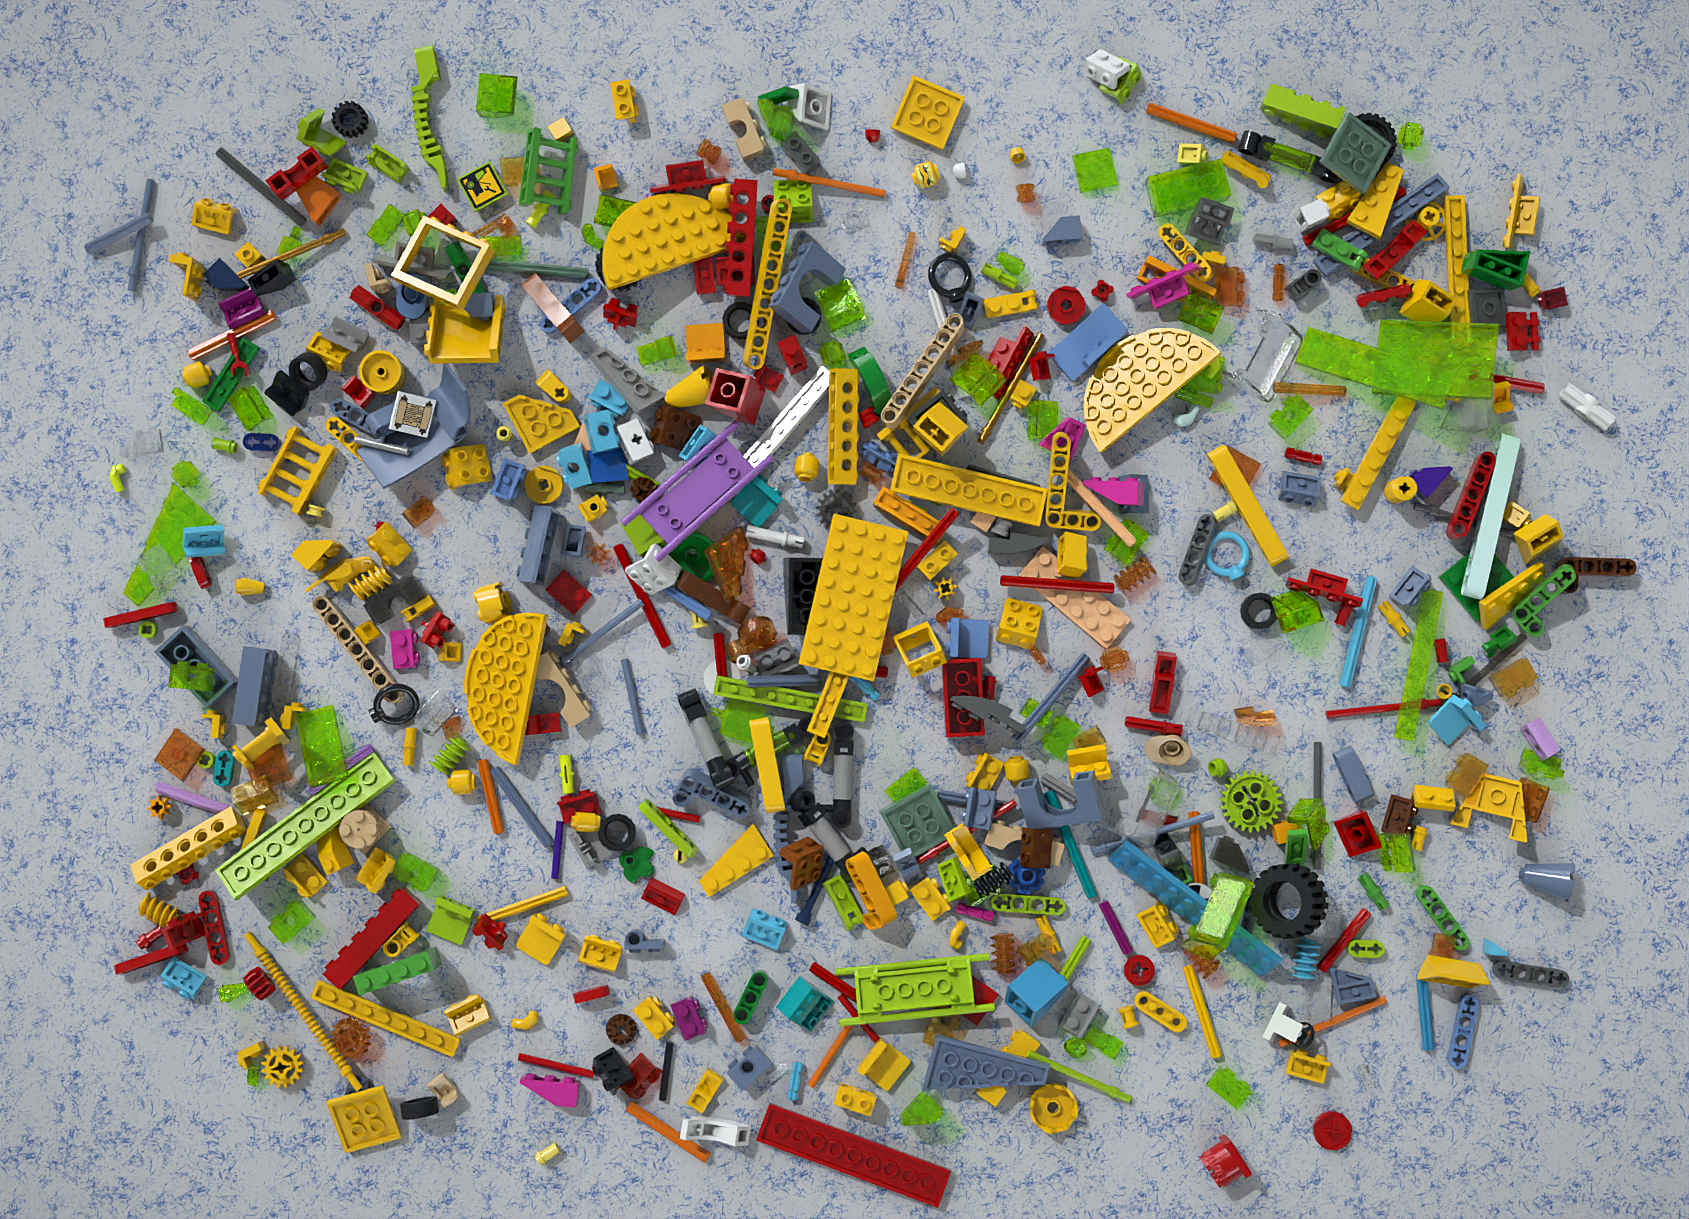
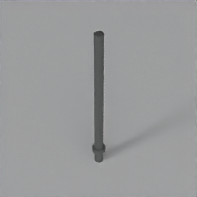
(1316, 855)

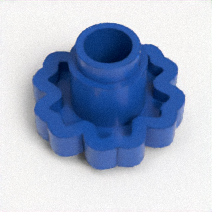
(1026, 877)

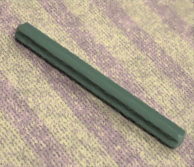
(539, 269)

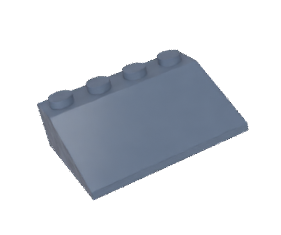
(538, 545)

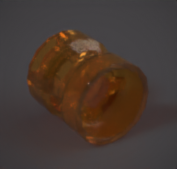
(709, 151)

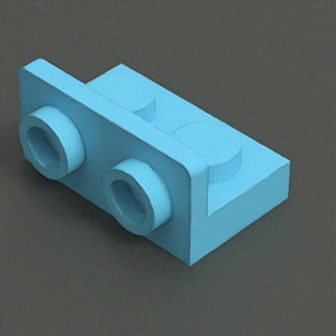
(606, 396)
(764, 928)
(182, 978)

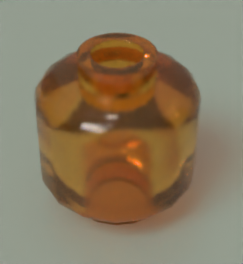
(1114, 659)

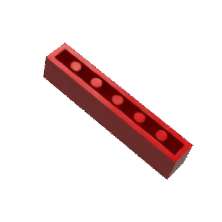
(372, 938)

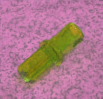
(1194, 397)

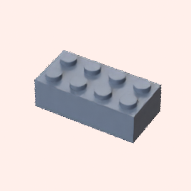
(189, 647)
(254, 686)

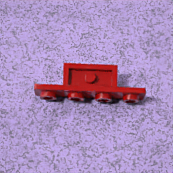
(686, 175)
(1007, 356)
(1325, 585)

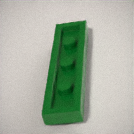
(226, 382)

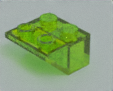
(496, 95)
(776, 119)
(1296, 611)

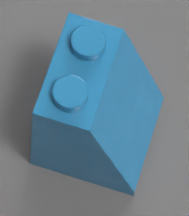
(1035, 991)

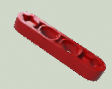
(140, 615)
(212, 927)
(149, 959)

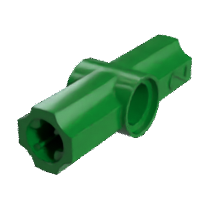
(459, 259)

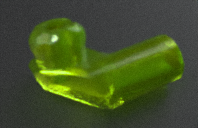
(589, 236)

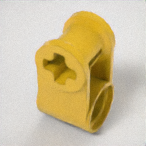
(552, 385)
(818, 749)
(403, 938)

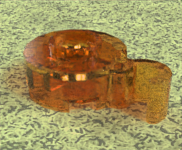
(752, 635)

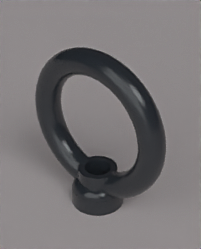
(956, 294)
(378, 714)

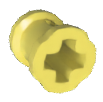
(697, 621)

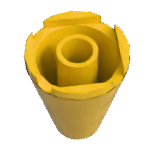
(690, 390)

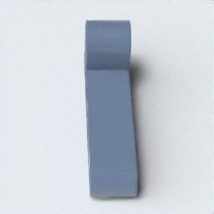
(712, 796)

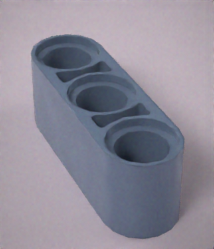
(1353, 774)

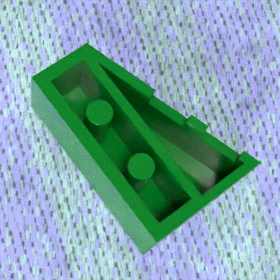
(1497, 267)

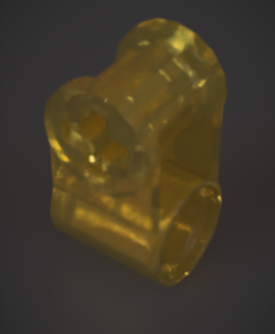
(1032, 950)

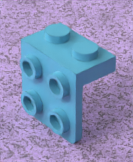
(1454, 718)

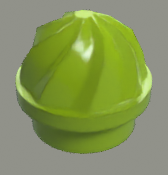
(1217, 767)

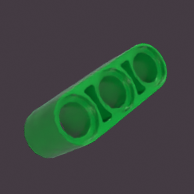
(746, 1005)

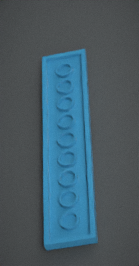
(1189, 904)

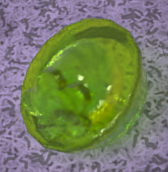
(1075, 1047)

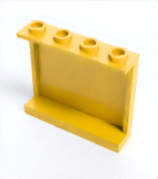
(462, 338)

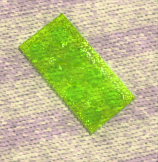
(321, 746)

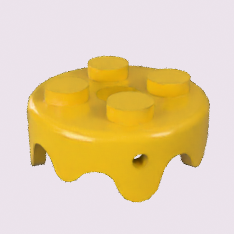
(1053, 1121)

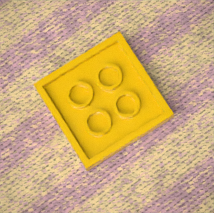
(927, 112)
(364, 1119)

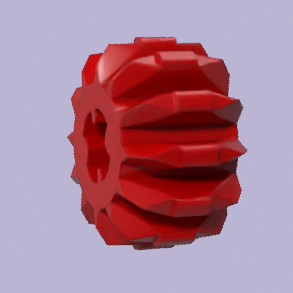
(259, 983)

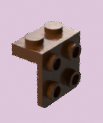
(673, 427)

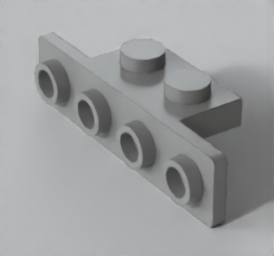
(421, 264)

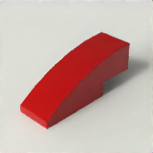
(1162, 682)

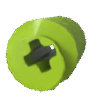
(451, 754)

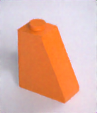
(318, 199)

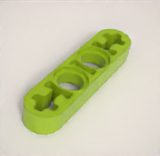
(668, 828)
(1027, 907)

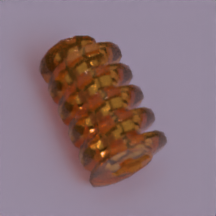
(1133, 575)
(1003, 953)
(1207, 966)

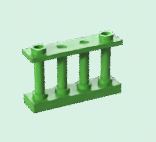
(530, 177)

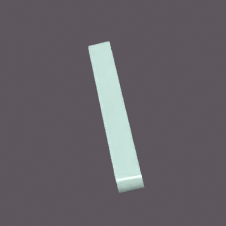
(1490, 517)

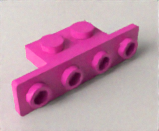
(1166, 289)

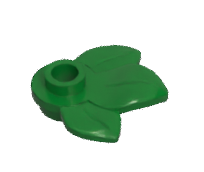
(639, 866)

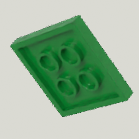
(1454, 577)

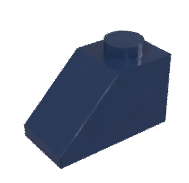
(223, 277)

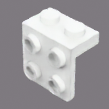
(654, 575)

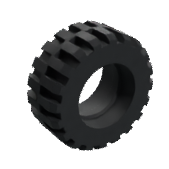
(1265, 902)

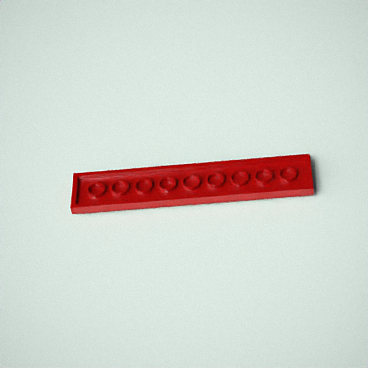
(853, 1155)

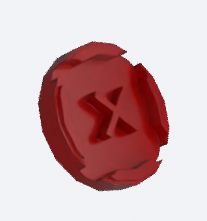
(1332, 1130)

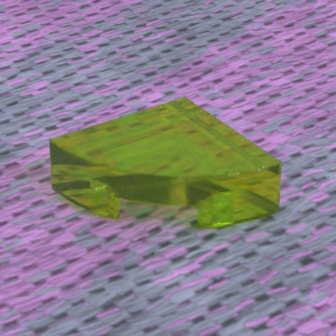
(253, 1075)

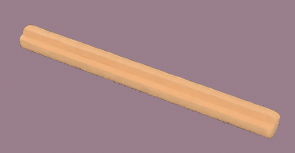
(1099, 508)

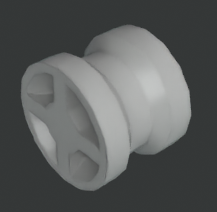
(1001, 527)

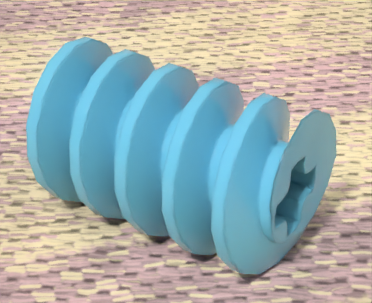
(1306, 958)

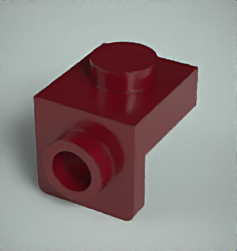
(1552, 298)

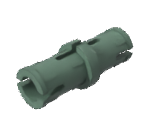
(605, 488)

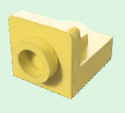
(1192, 154)

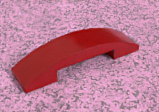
(1395, 250)

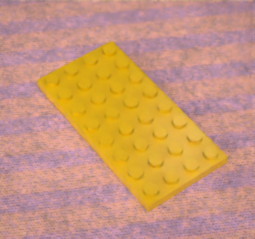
(853, 597)

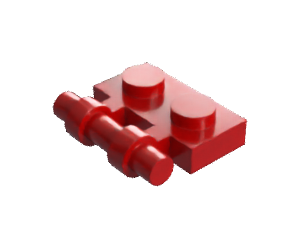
(1517, 331)

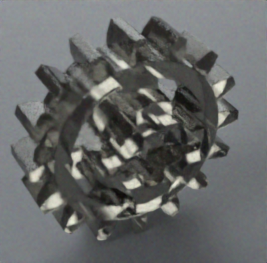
(837, 501)

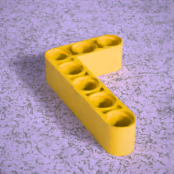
(1060, 489)

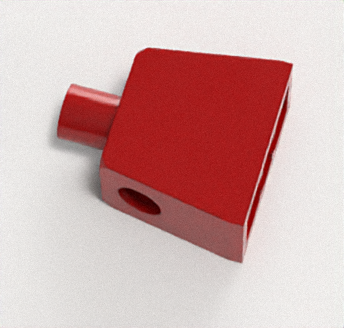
(792, 354)

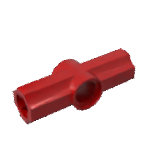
(368, 302)

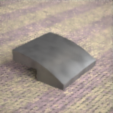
(1209, 221)

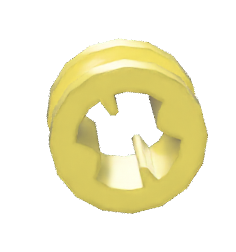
(315, 510)

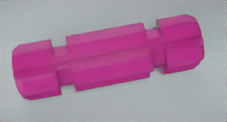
(974, 911)

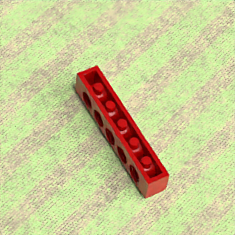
(738, 188)

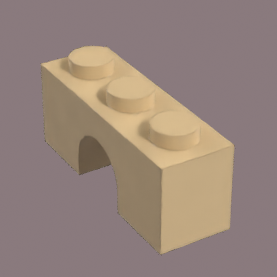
(738, 113)

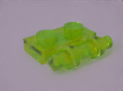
(1401, 852)

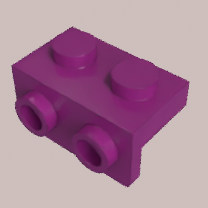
(241, 308)

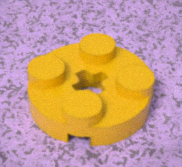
(538, 475)

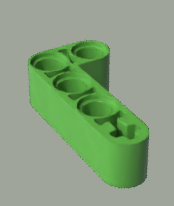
(1547, 596)

